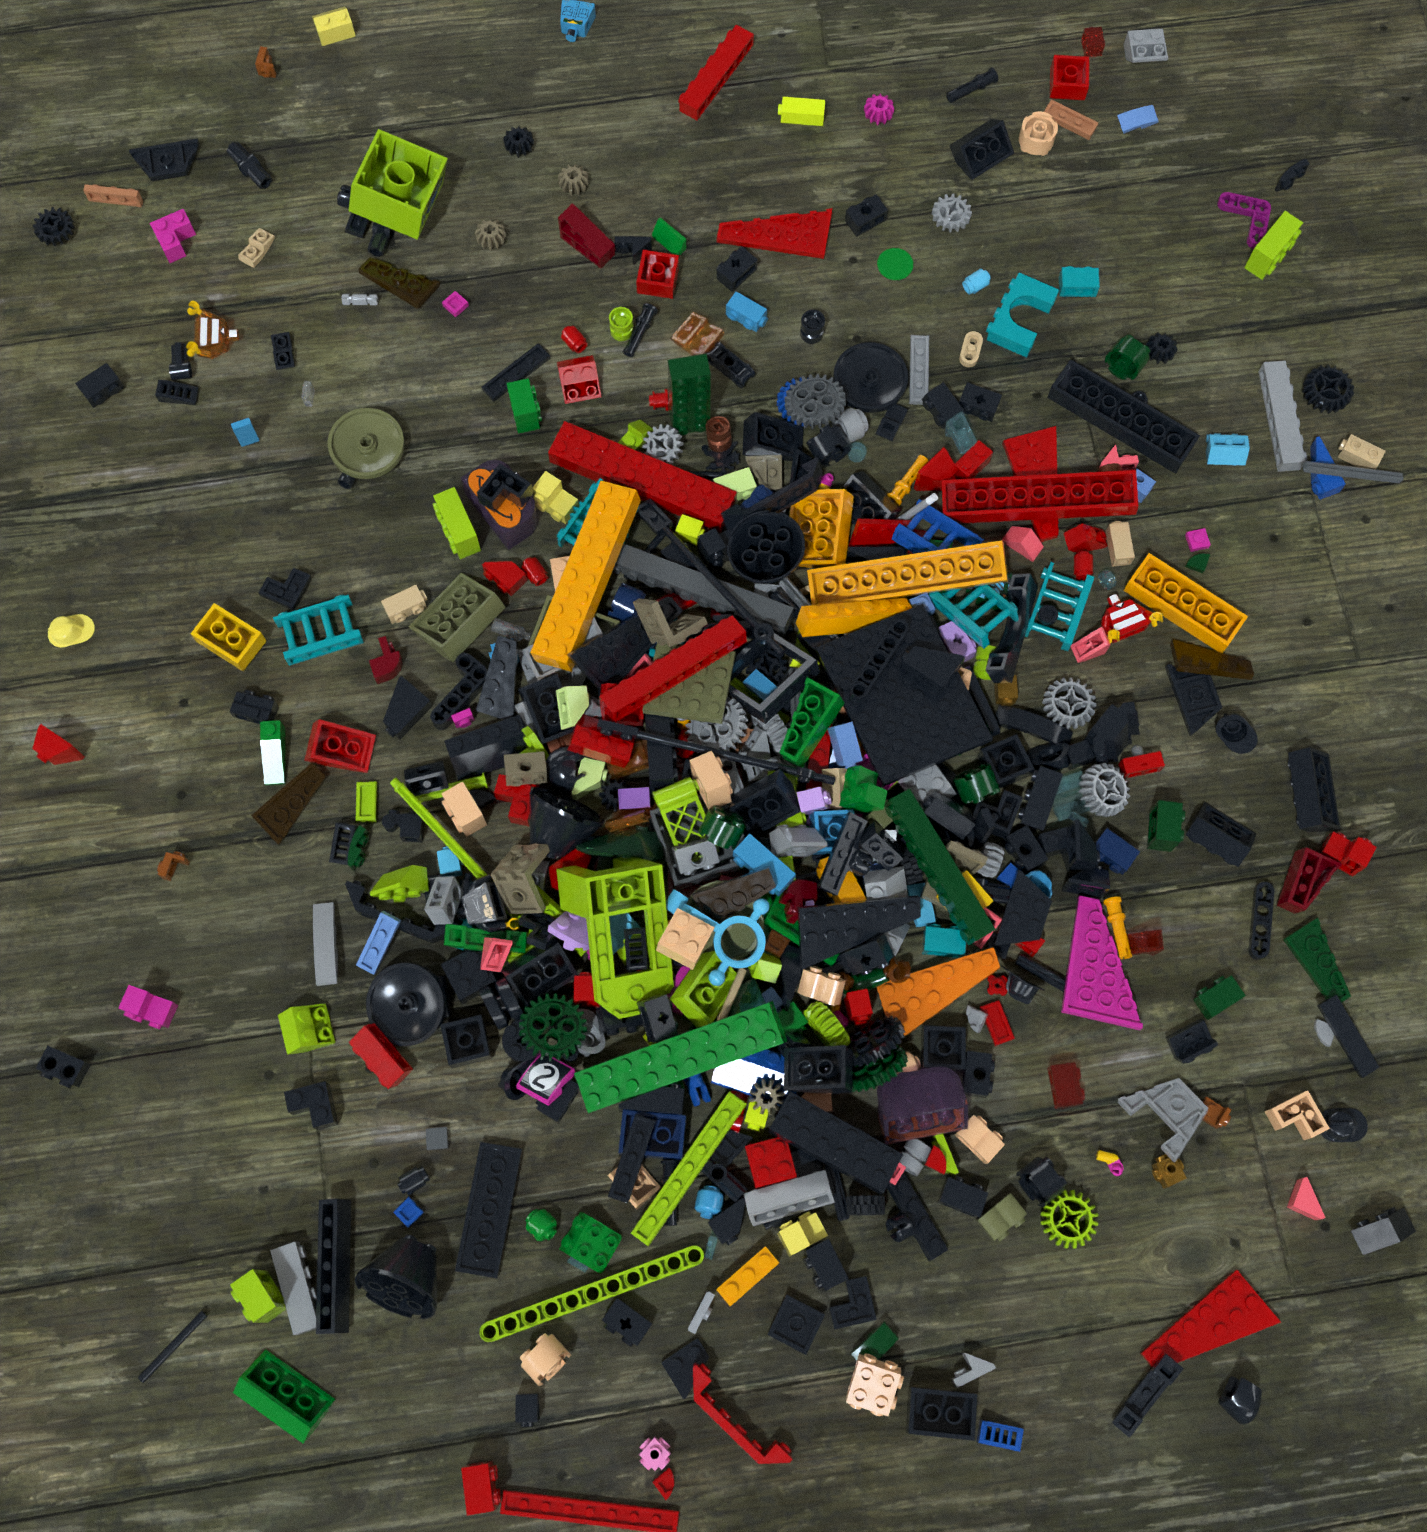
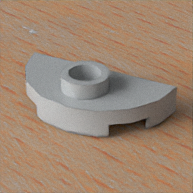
(702, 1313)

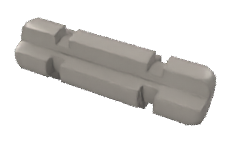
(359, 299)

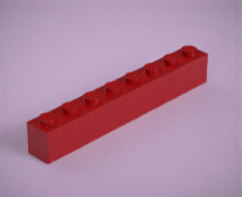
(673, 668)

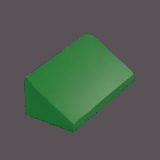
(669, 237)

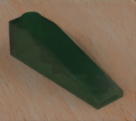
(625, 843)

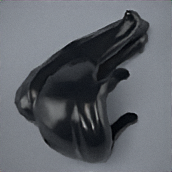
(562, 769)

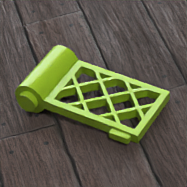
(674, 797)

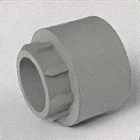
(852, 423)

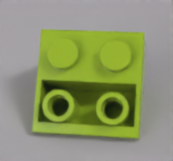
(402, 884)
(306, 1028)

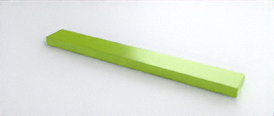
(688, 1169)

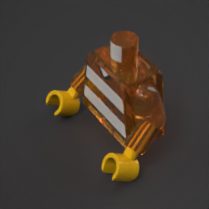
(211, 334)

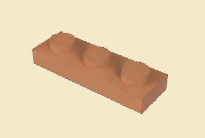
(1071, 119)
(113, 195)

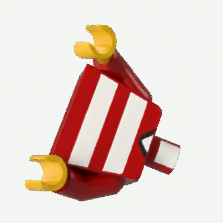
(1126, 619)

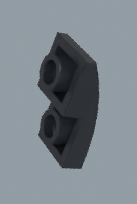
(1294, 172)
(283, 351)

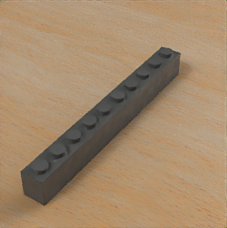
(694, 586)

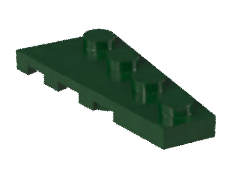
(1313, 953)

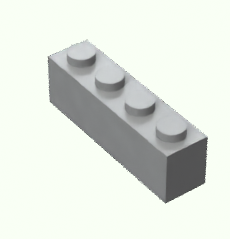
(789, 1197)
(296, 1286)

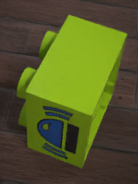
(397, 184)

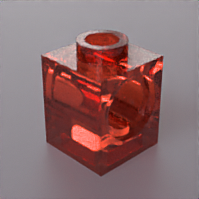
(1093, 41)

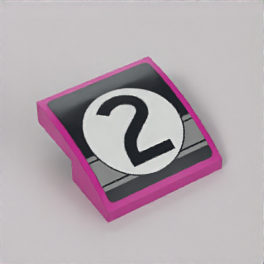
(545, 1079)

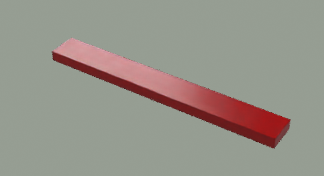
(588, 1512)

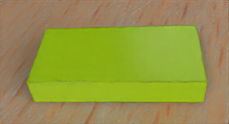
(366, 801)

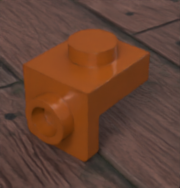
(168, 865)

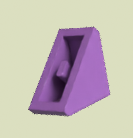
(634, 798)

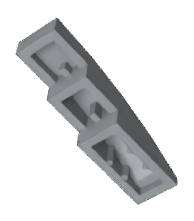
(325, 944)

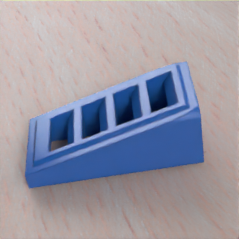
(982, 1431)

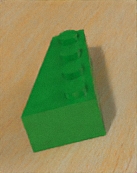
(810, 722)

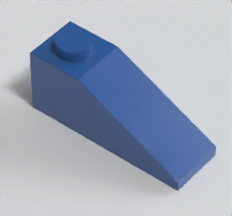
(1323, 484)

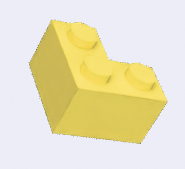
(553, 499)
(802, 1233)

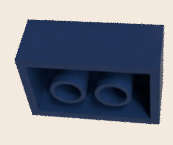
(666, 1136)

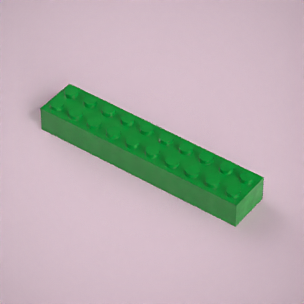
(680, 1057)

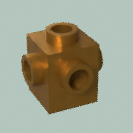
(1166, 1177)

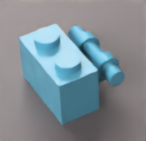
(1227, 449)

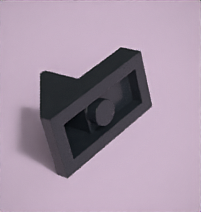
(633, 245)

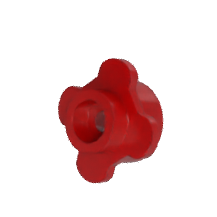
(992, 989)

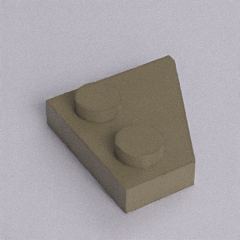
(767, 470)

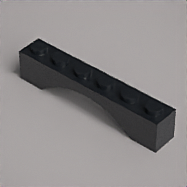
(1004, 658)

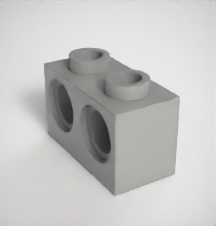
(443, 900)

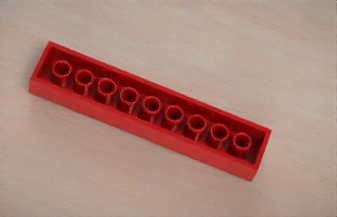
(652, 478)
(1040, 496)

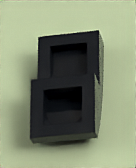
(891, 422)

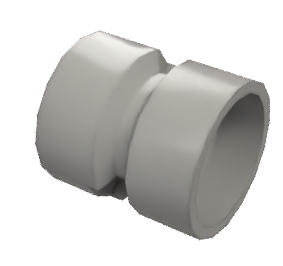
(914, 1155)

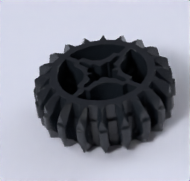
(1327, 383)

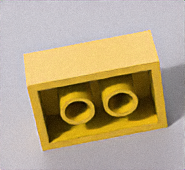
(228, 637)

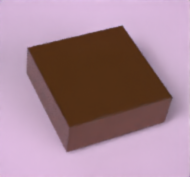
(776, 943)

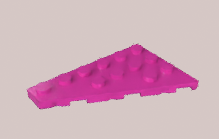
(1094, 972)

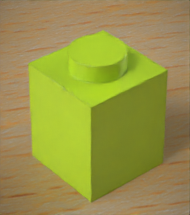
(766, 968)

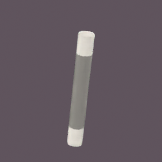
(919, 507)

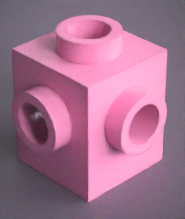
(654, 1444)

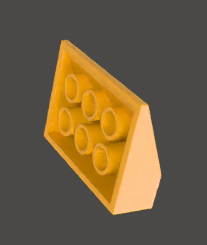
(825, 526)

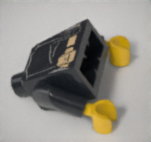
(484, 906)

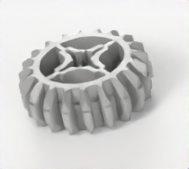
(1084, 702)
(775, 730)
(1097, 791)

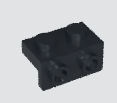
(1191, 1041)

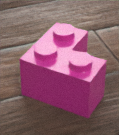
(171, 231)
(143, 1005)

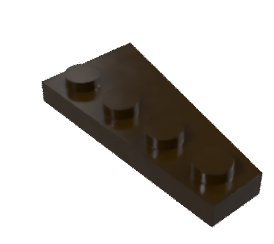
(406, 286)
(1209, 662)
(286, 805)
(732, 896)

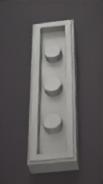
(918, 368)

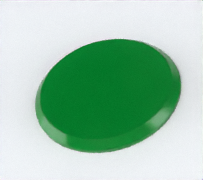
(895, 264)

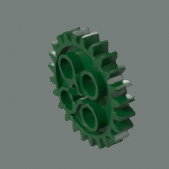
(540, 1014)
(879, 1072)

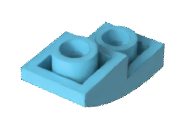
(927, 912)

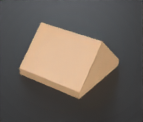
(643, 1189)

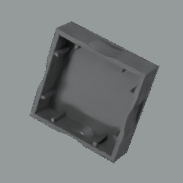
(680, 881)

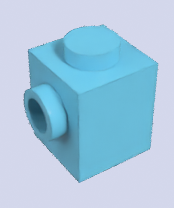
(449, 863)

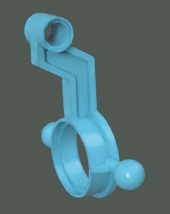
(760, 907)

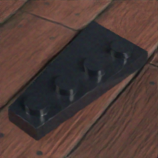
(499, 685)

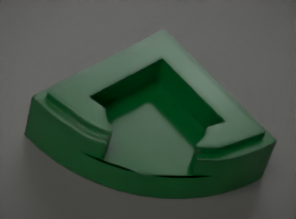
(1198, 562)

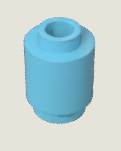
(976, 281)

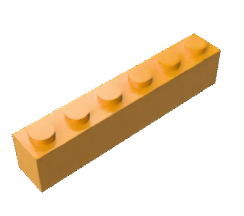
(847, 616)

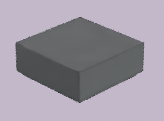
(437, 1138)

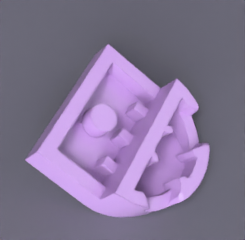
(571, 930)

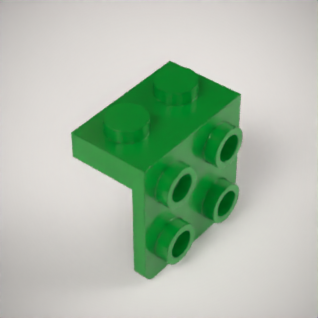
(590, 1242)

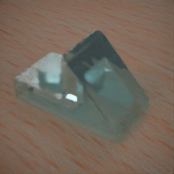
(960, 431)

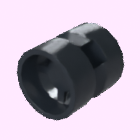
(812, 326)

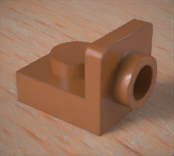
(263, 63)
(1217, 1115)

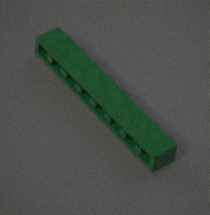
(939, 867)

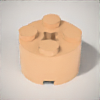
(1038, 133)
(544, 1358)

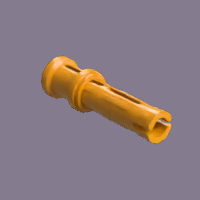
(902, 486)
(1117, 919)

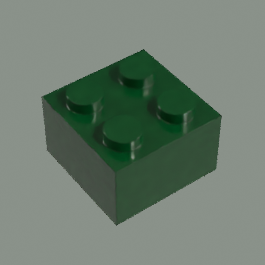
(1165, 826)

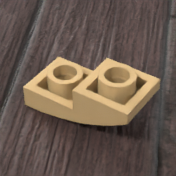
(258, 246)

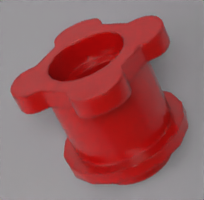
(659, 400)

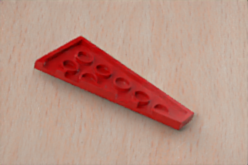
(781, 233)
(1035, 455)
(1217, 1319)

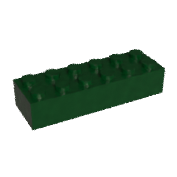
(689, 393)

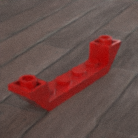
(775, 1453)

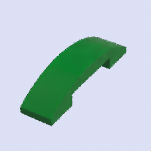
(473, 939)

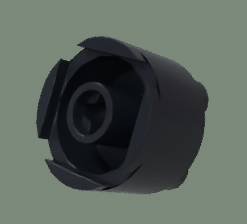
(829, 445)
(512, 1046)
(1041, 1181)

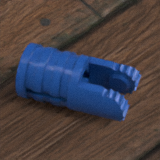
(696, 1082)

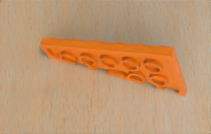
(935, 988)

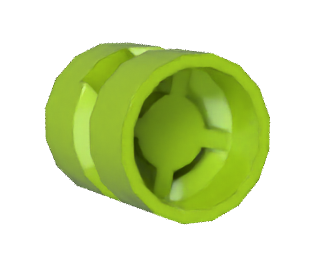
(621, 323)
(982, 657)

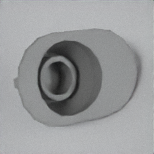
(594, 1041)

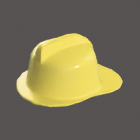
(70, 630)

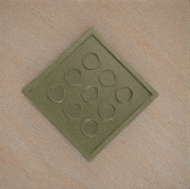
(699, 696)

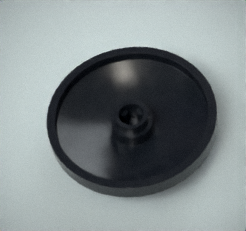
(871, 376)
(406, 1003)

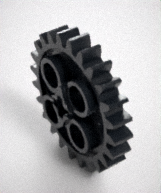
(886, 1033)

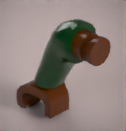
(895, 971)

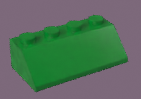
(283, 1396)

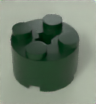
(1127, 358)
(976, 783)
(722, 828)

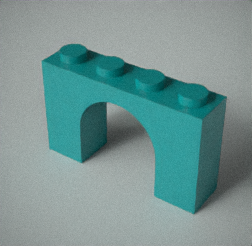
(1022, 291)

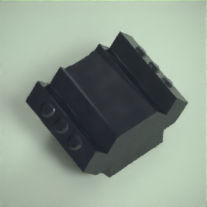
(1114, 732)

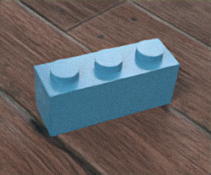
(755, 856)

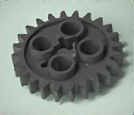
(809, 401)

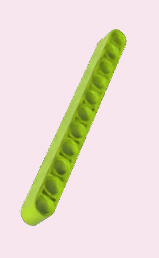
(581, 1293)

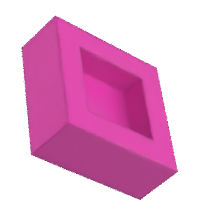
(455, 304)
(1197, 540)
(463, 718)

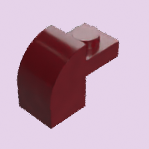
(386, 666)
(796, 896)

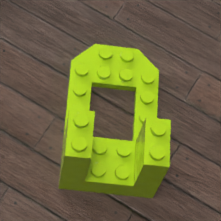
(626, 888)

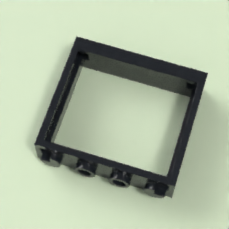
(785, 691)

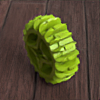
(826, 1025)
(1073, 1227)

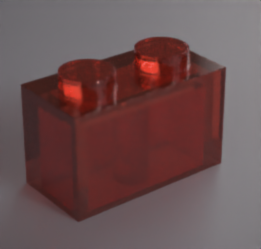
(1065, 1085)

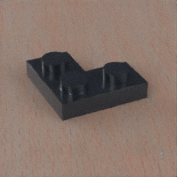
(288, 593)
(539, 924)
(860, 1306)

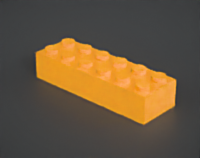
(1185, 603)

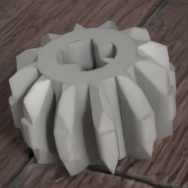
(995, 856)

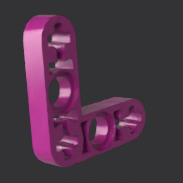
(1256, 214)

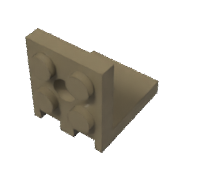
(658, 628)
(964, 859)
(515, 876)

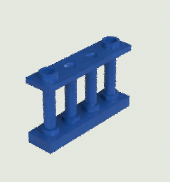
(917, 544)

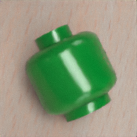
(541, 1224)

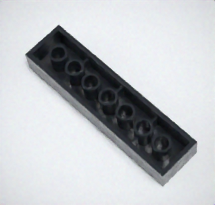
(1123, 416)

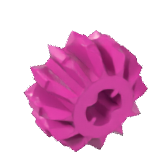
(878, 109)

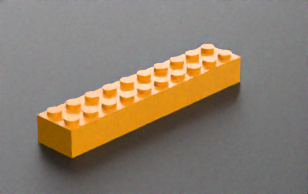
(909, 574)
(586, 575)

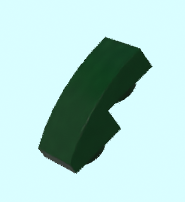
(355, 854)
(877, 1343)

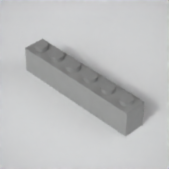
(1282, 416)

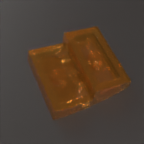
(697, 335)
(627, 820)

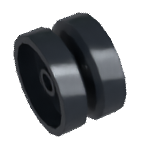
(503, 1002)

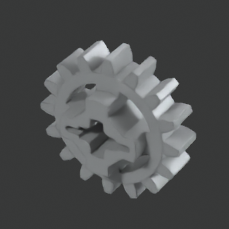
(951, 212)
(670, 441)

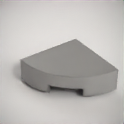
(976, 1018)
(1323, 1032)

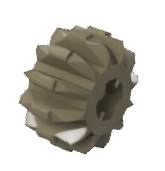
(573, 179)
(490, 234)
(760, 1099)

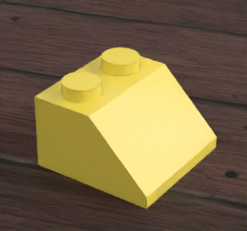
(334, 26)

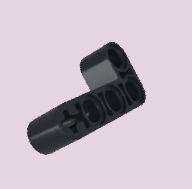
(456, 693)

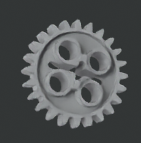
(732, 722)

